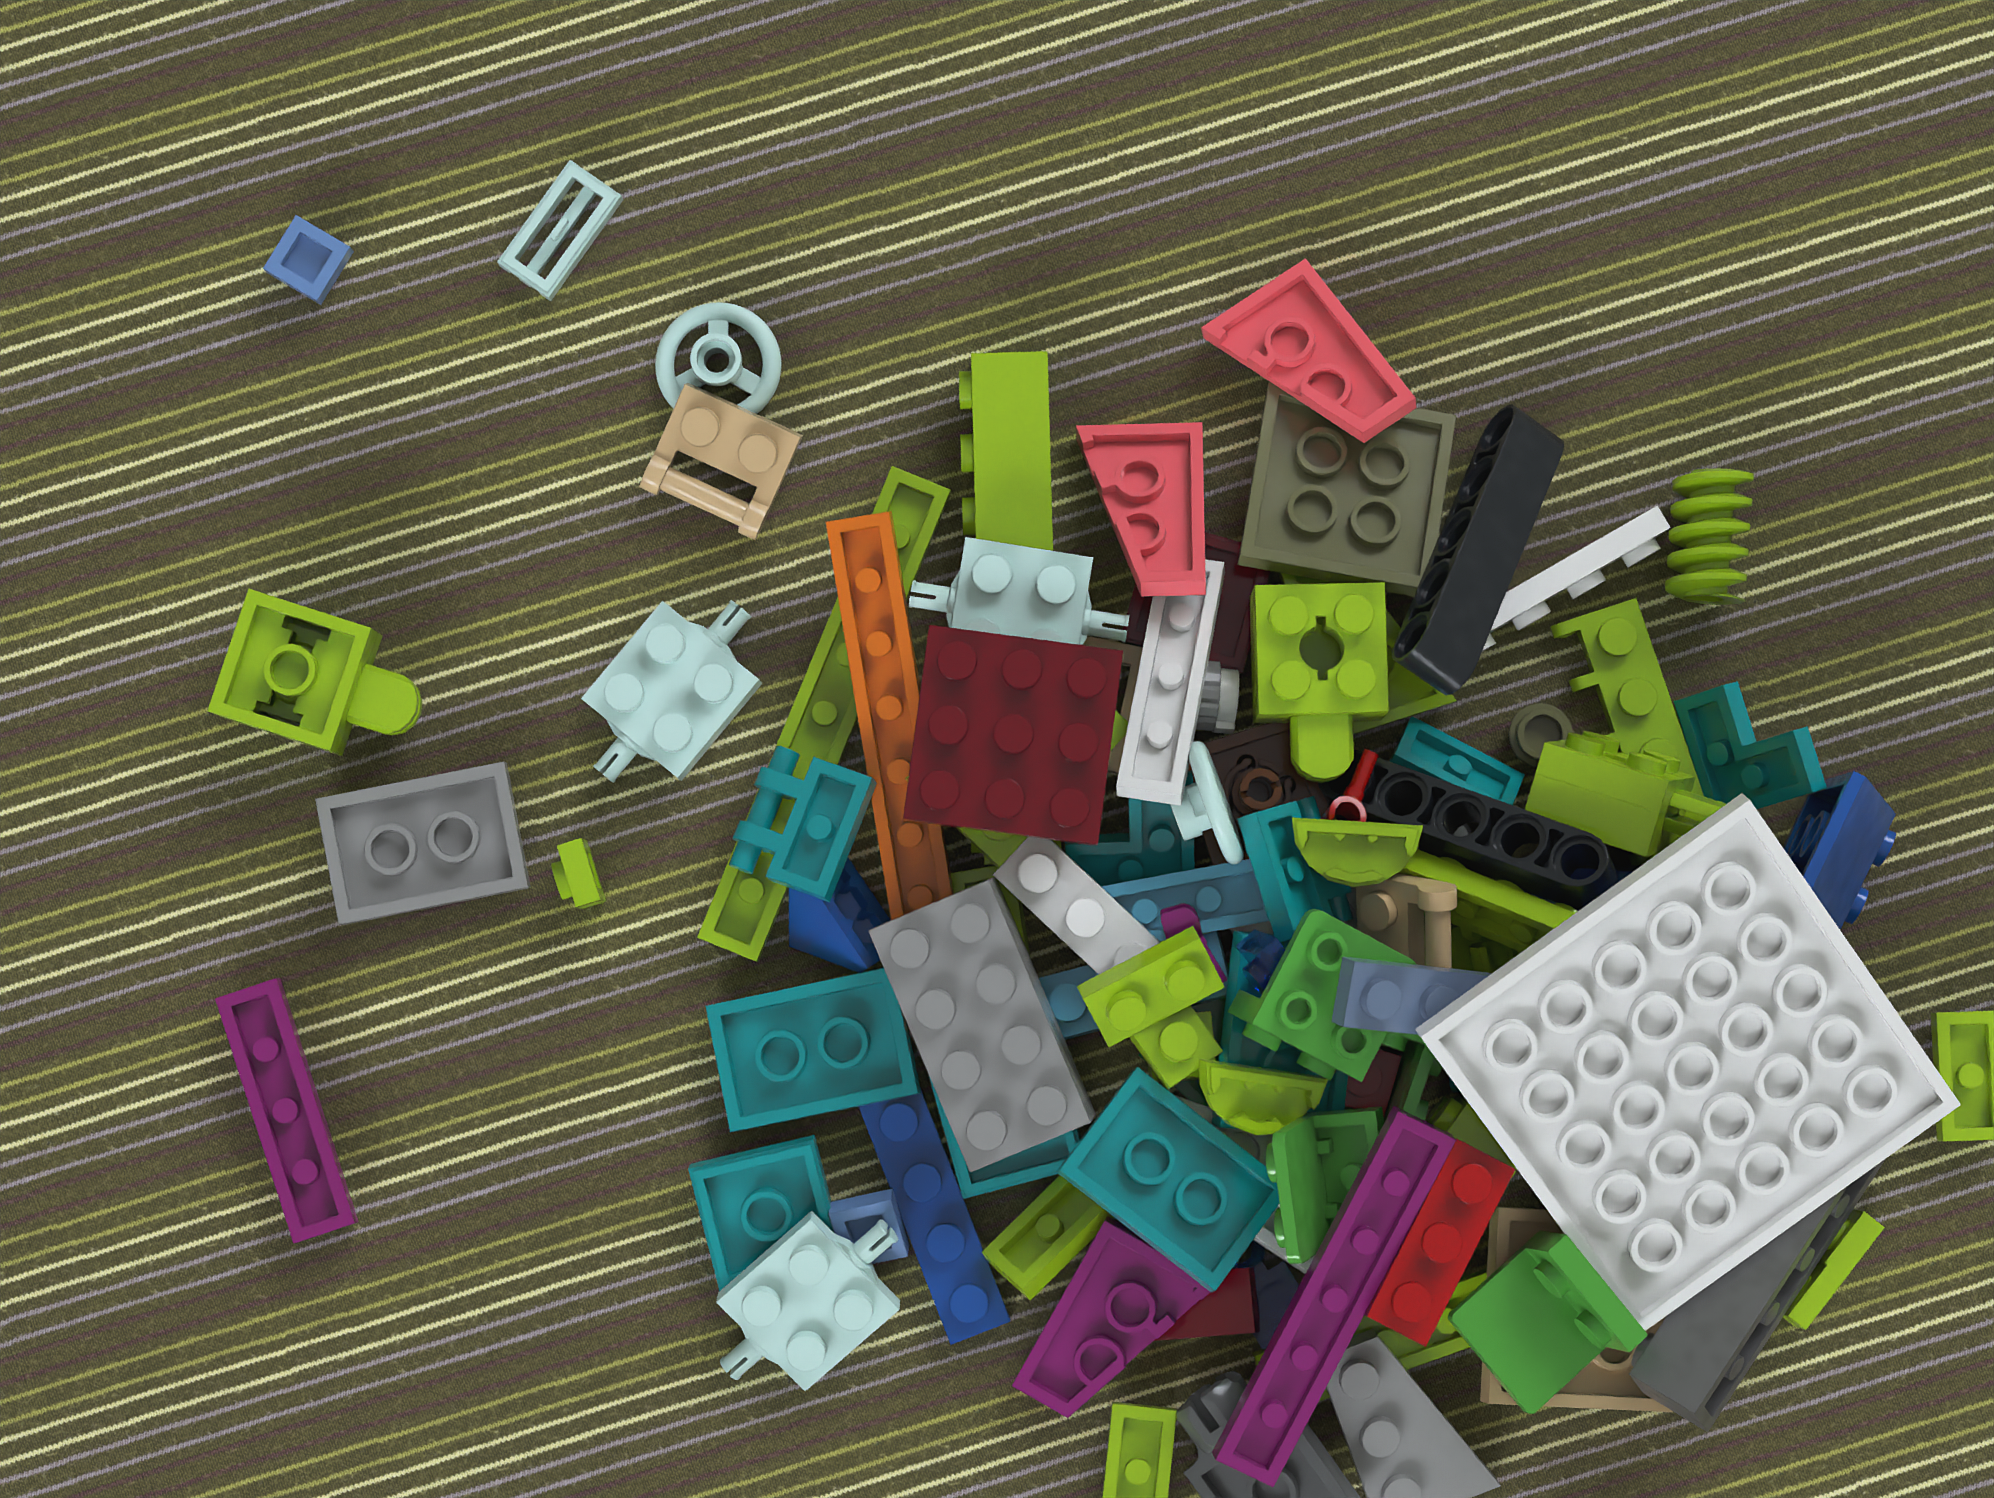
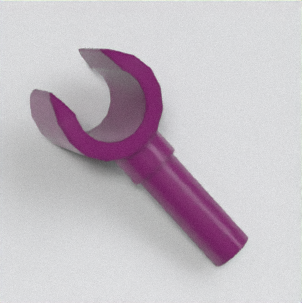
(1179, 918)

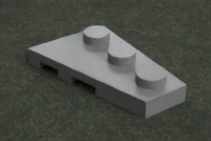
(1397, 1432)

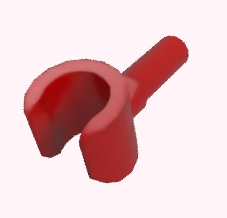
(1350, 803)

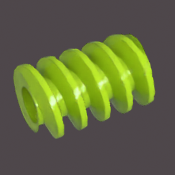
(1707, 536)

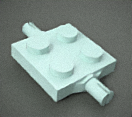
(1021, 594)
(671, 690)
(808, 1300)

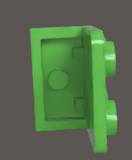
(1302, 998)
(1314, 1170)

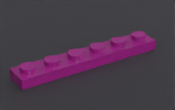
(1333, 1296)

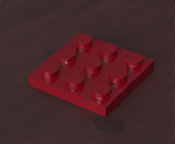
(1013, 735)

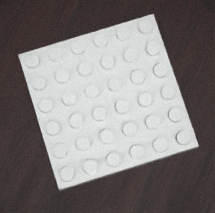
(1689, 1063)

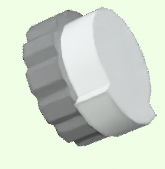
(1219, 699)

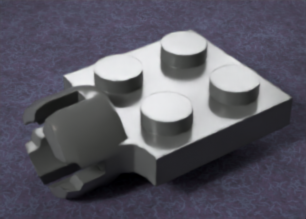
(1306, 1474)

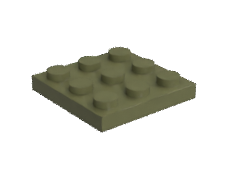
(1342, 505)

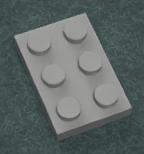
(422, 843)

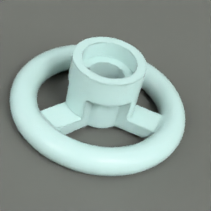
(717, 341)
(1207, 807)

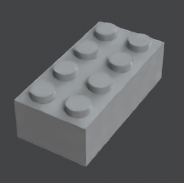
(982, 1024)

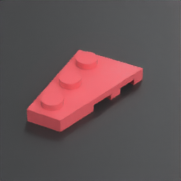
(1313, 351)
(1154, 500)

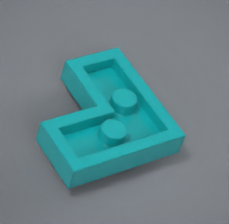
(1733, 761)
(1147, 851)

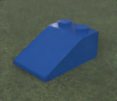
(1839, 840)

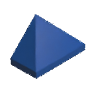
(838, 927)

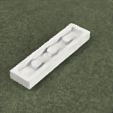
(1580, 570)
(1169, 693)

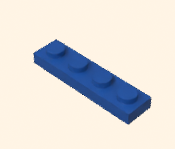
(935, 1216)

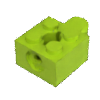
(1319, 667)
(309, 677)
(1618, 797)

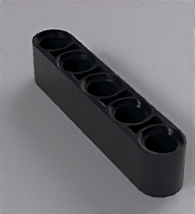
(1478, 550)
(1491, 845)

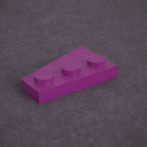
(1107, 1315)

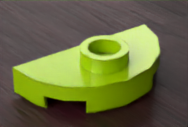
(1354, 850)
(1258, 1097)

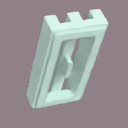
(530, 275)

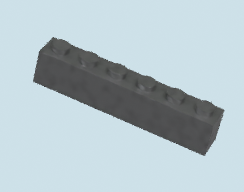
(1719, 1332)

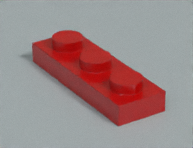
(1440, 1243)

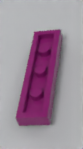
(286, 1110)

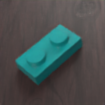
(1455, 762)

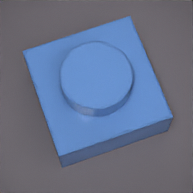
(308, 259)
(858, 1214)

